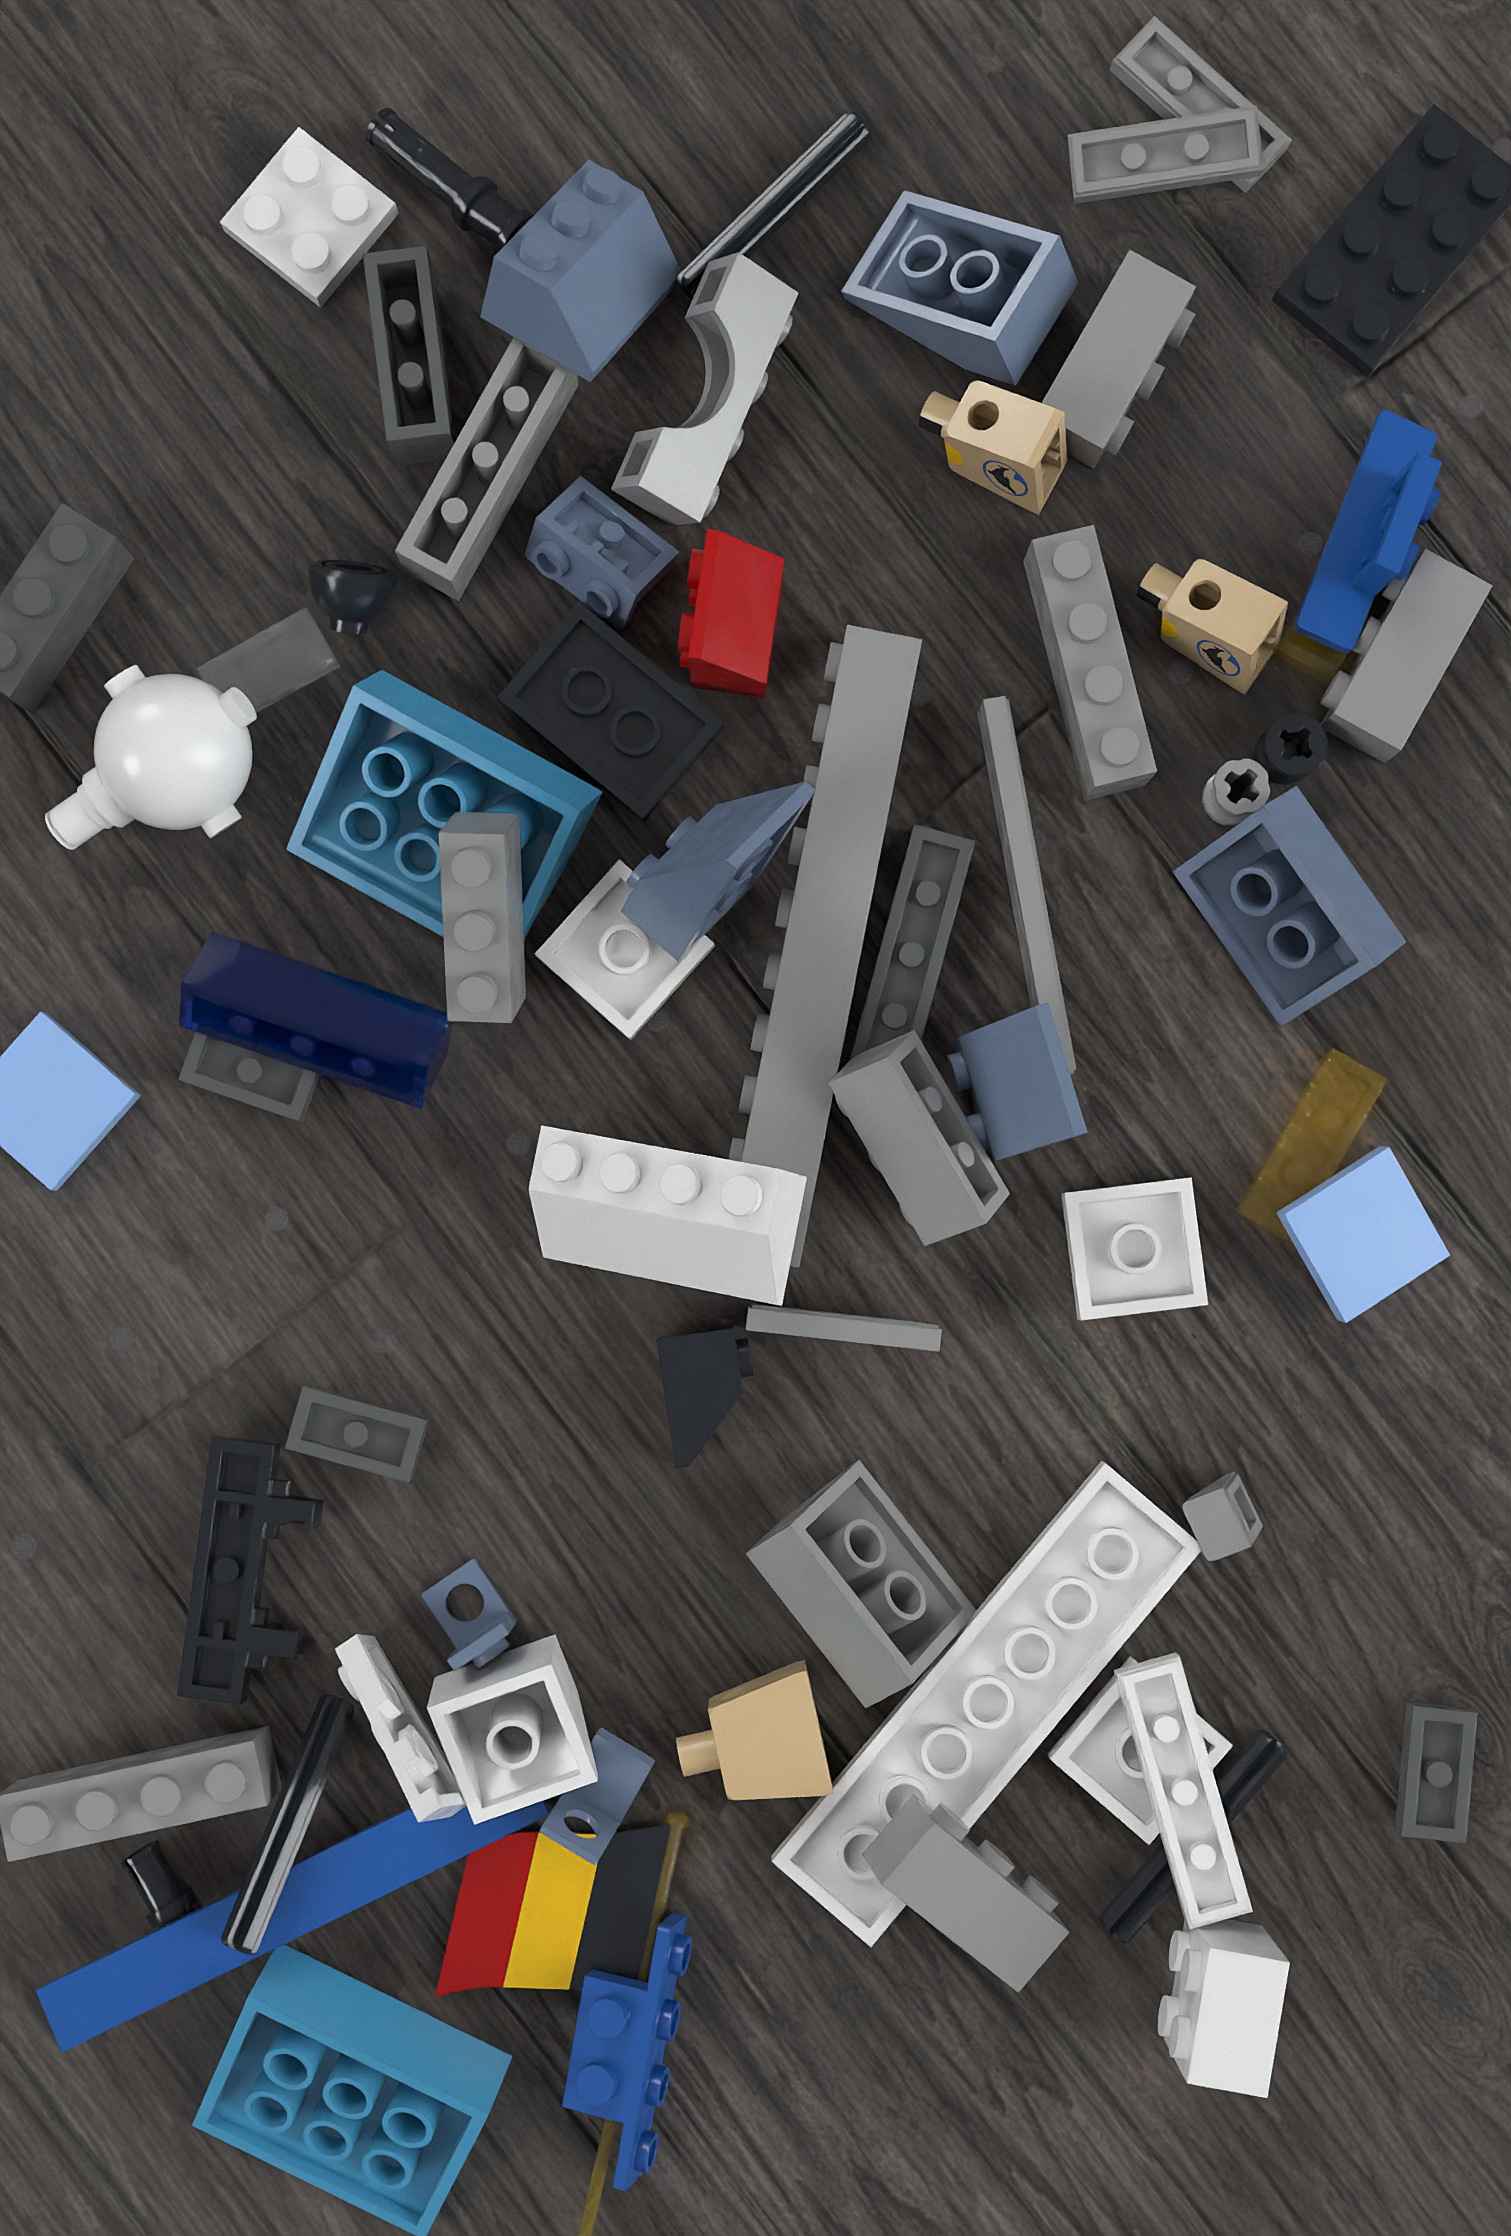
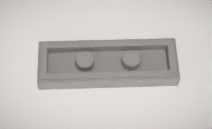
(1182, 84)
(1165, 154)
(843, 1327)

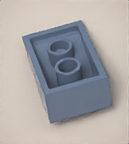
(964, 284)
(710, 866)
(1017, 1084)

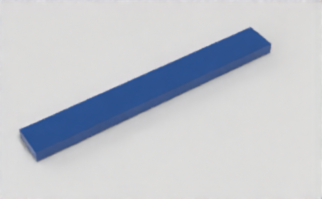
(314, 1894)

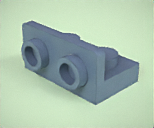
(598, 552)

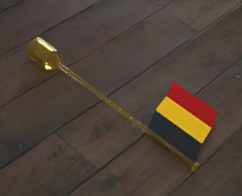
(549, 1917)

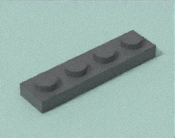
(914, 937)

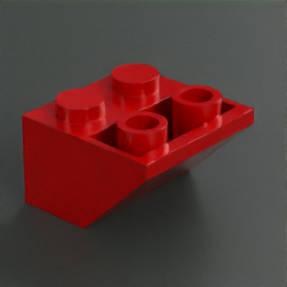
(734, 618)

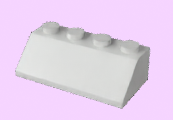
(665, 1214)

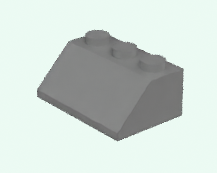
(862, 1585)

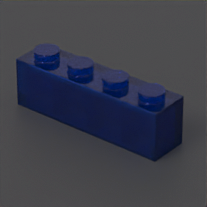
(315, 1019)

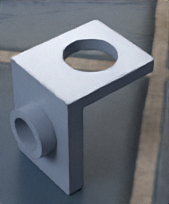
(478, 1638)
(601, 1803)

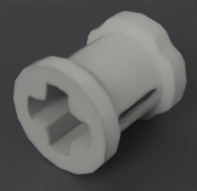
(1253, 797)

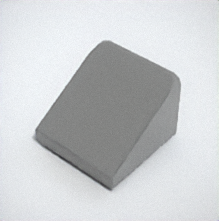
(1223, 1517)

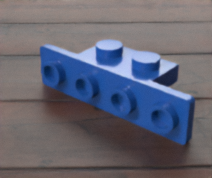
(1372, 531)
(622, 2045)

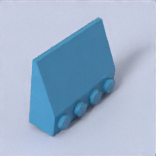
(398, 778)
(351, 2090)

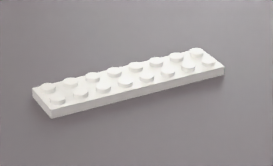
(993, 1689)

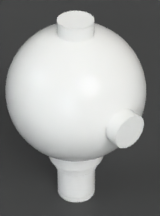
(162, 756)

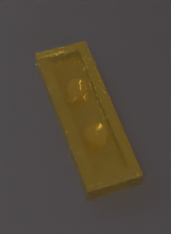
(1312, 1139)

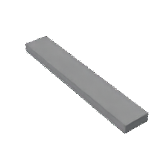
(1022, 865)

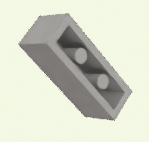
(1119, 356)
(1403, 656)
(482, 916)
(919, 1138)
(967, 1891)

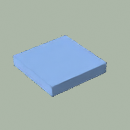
(56, 1101)
(1363, 1234)

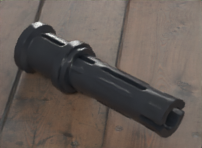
(472, 200)

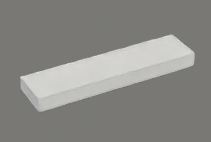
(1183, 1790)

